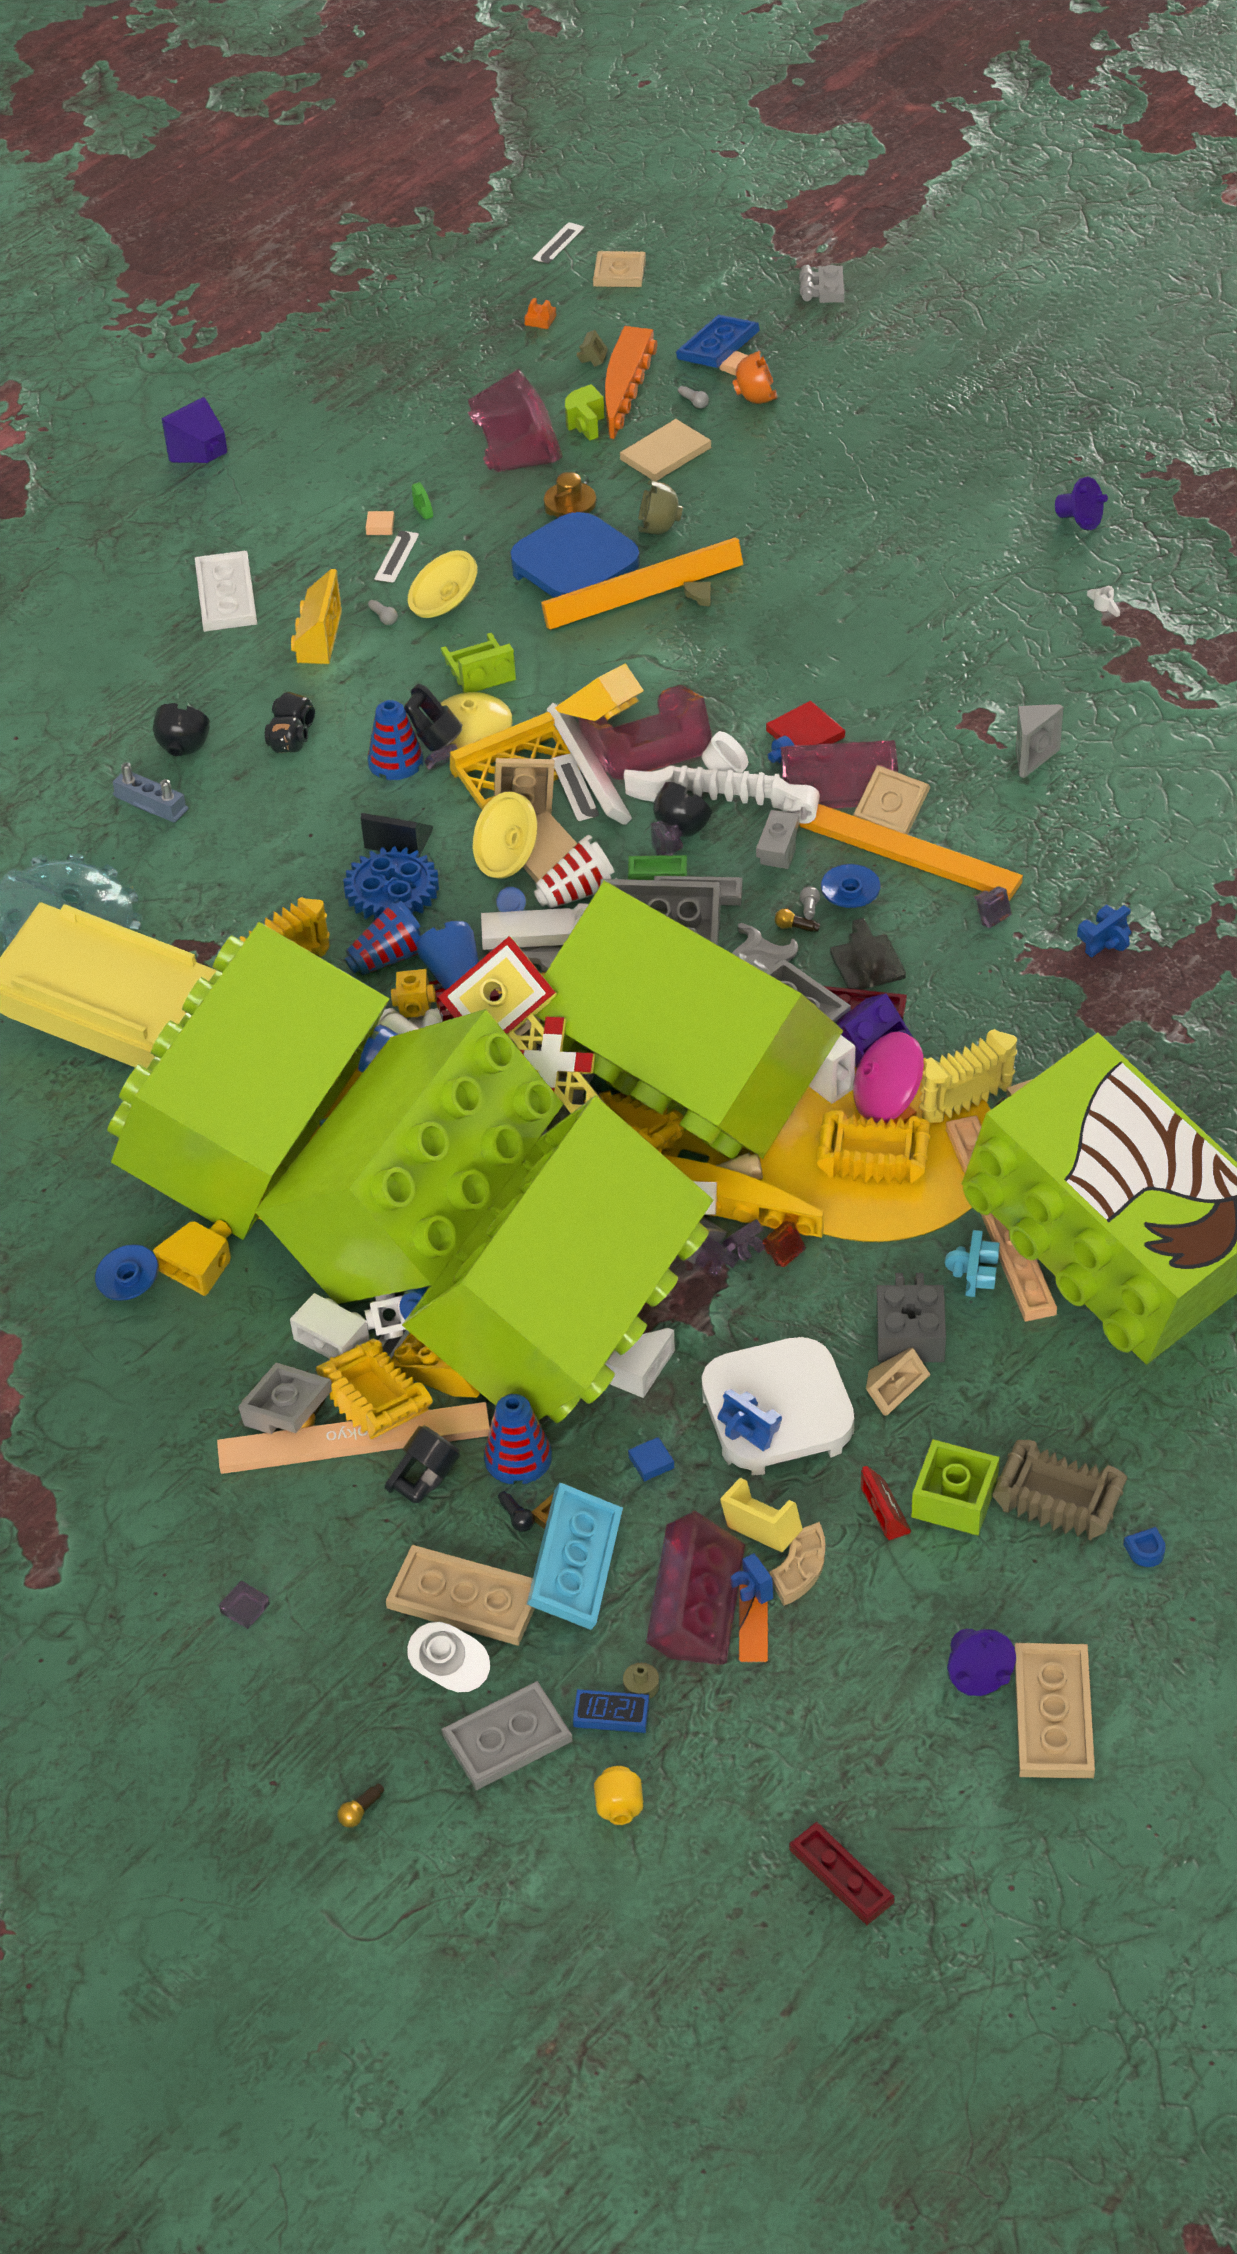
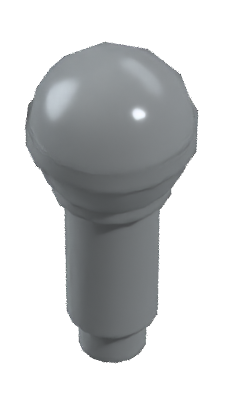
(698, 398)
(387, 615)
(809, 897)

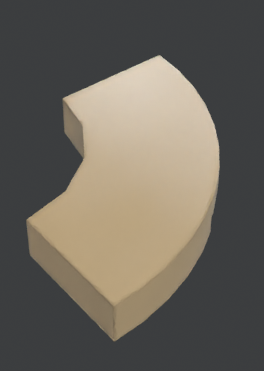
(801, 1566)

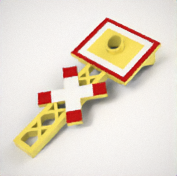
(522, 997)

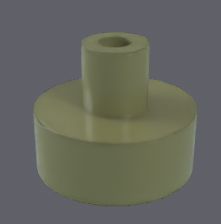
(641, 1679)

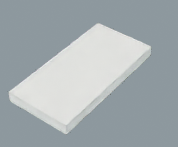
(225, 591)

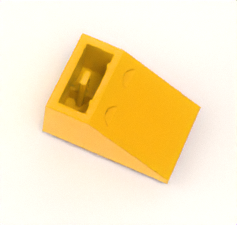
(429, 1369)

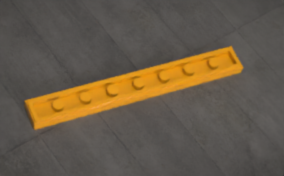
(641, 583)
(913, 851)

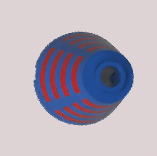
(393, 743)
(385, 941)
(516, 1442)

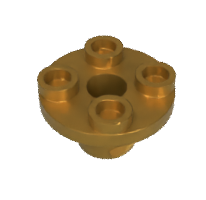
(569, 496)

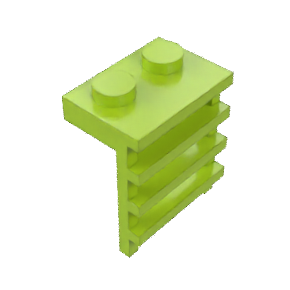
(481, 665)

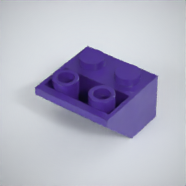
(870, 1022)

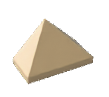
(895, 1379)

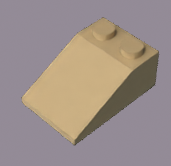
(527, 777)

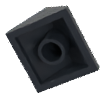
(389, 832)

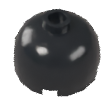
(180, 730)
(679, 809)

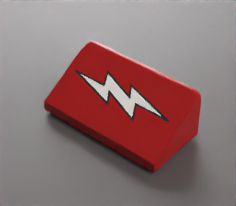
(883, 1504)

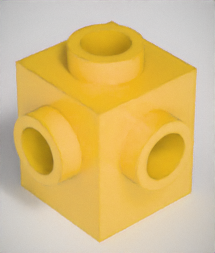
(413, 993)

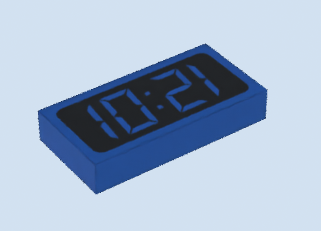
(611, 1711)

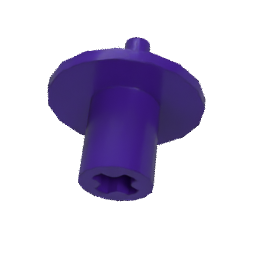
(1083, 503)
(980, 1661)

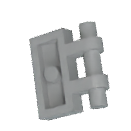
(829, 280)

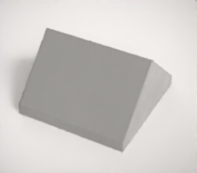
(1037, 735)

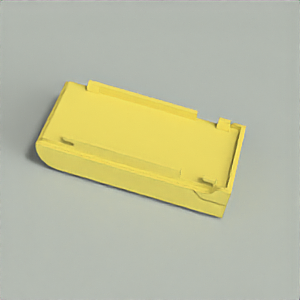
(95, 982)

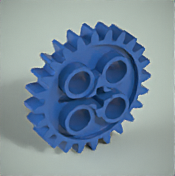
(390, 877)

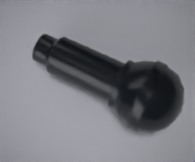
(521, 1518)

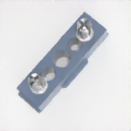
(149, 795)

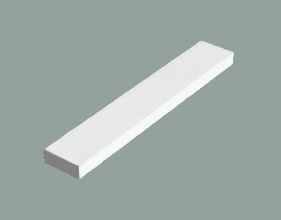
(590, 766)

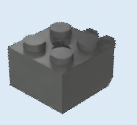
(911, 1319)

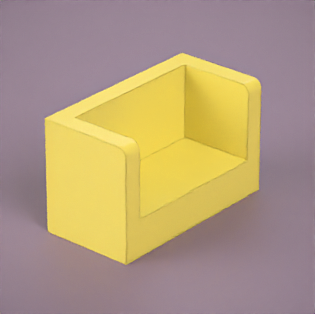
(759, 1520)

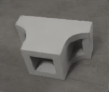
(778, 839)

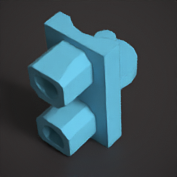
(980, 1252)

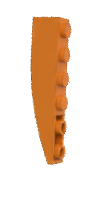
(626, 372)

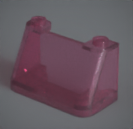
(514, 425)
(655, 741)

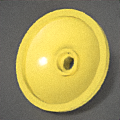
(442, 584)
(479, 714)
(505, 835)

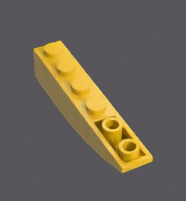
(752, 1199)

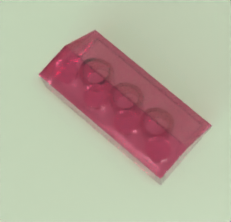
(837, 769)
(694, 1591)

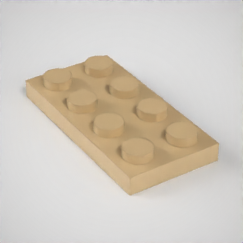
(462, 1595)
(1054, 1711)

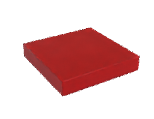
(806, 726)

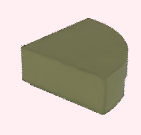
(698, 591)

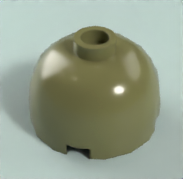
(659, 509)

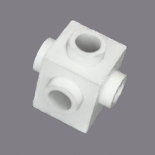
(375, 1319)

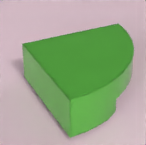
(421, 501)

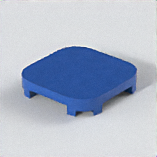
(573, 554)

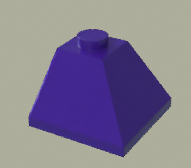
(194, 434)

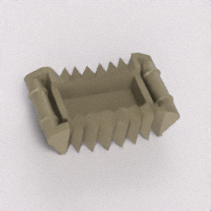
(1058, 1491)

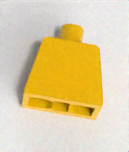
(195, 1255)

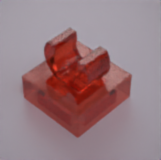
(784, 1244)

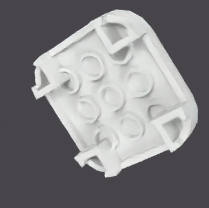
(795, 1381)

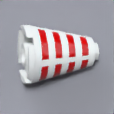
(575, 875)

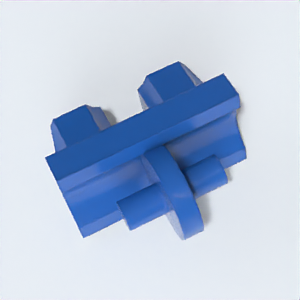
(1109, 933)
(747, 1420)

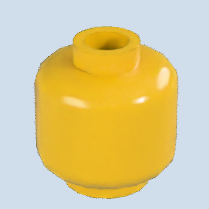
(618, 1795)

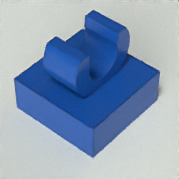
(756, 1578)

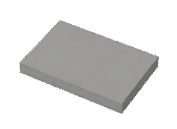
(506, 1735)

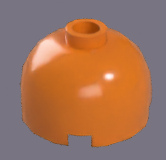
(754, 379)

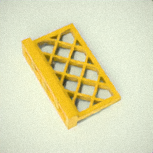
(504, 744)

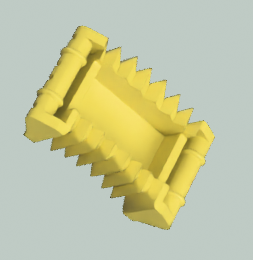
(968, 1076)

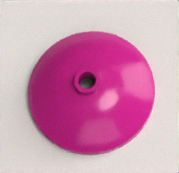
(888, 1076)

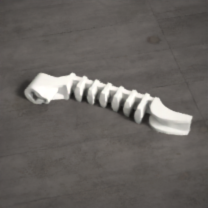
(785, 796)

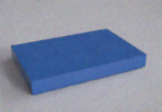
(717, 341)

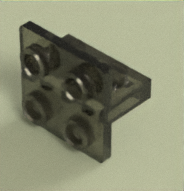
(867, 959)

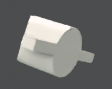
(1104, 600)

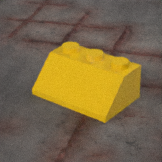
(318, 621)
(604, 696)

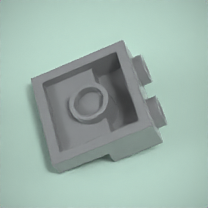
(283, 1399)

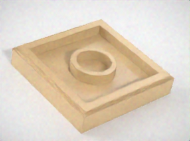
(619, 269)
(892, 800)

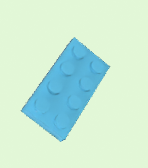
(575, 1556)

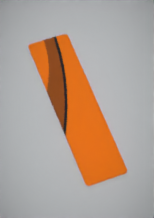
(753, 1630)

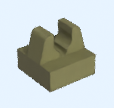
(592, 349)

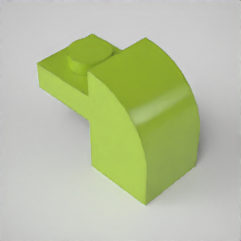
(584, 410)

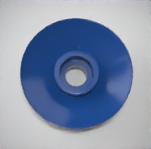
(850, 886)
(126, 1272)

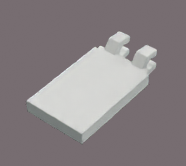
(530, 927)

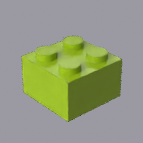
(955, 1487)

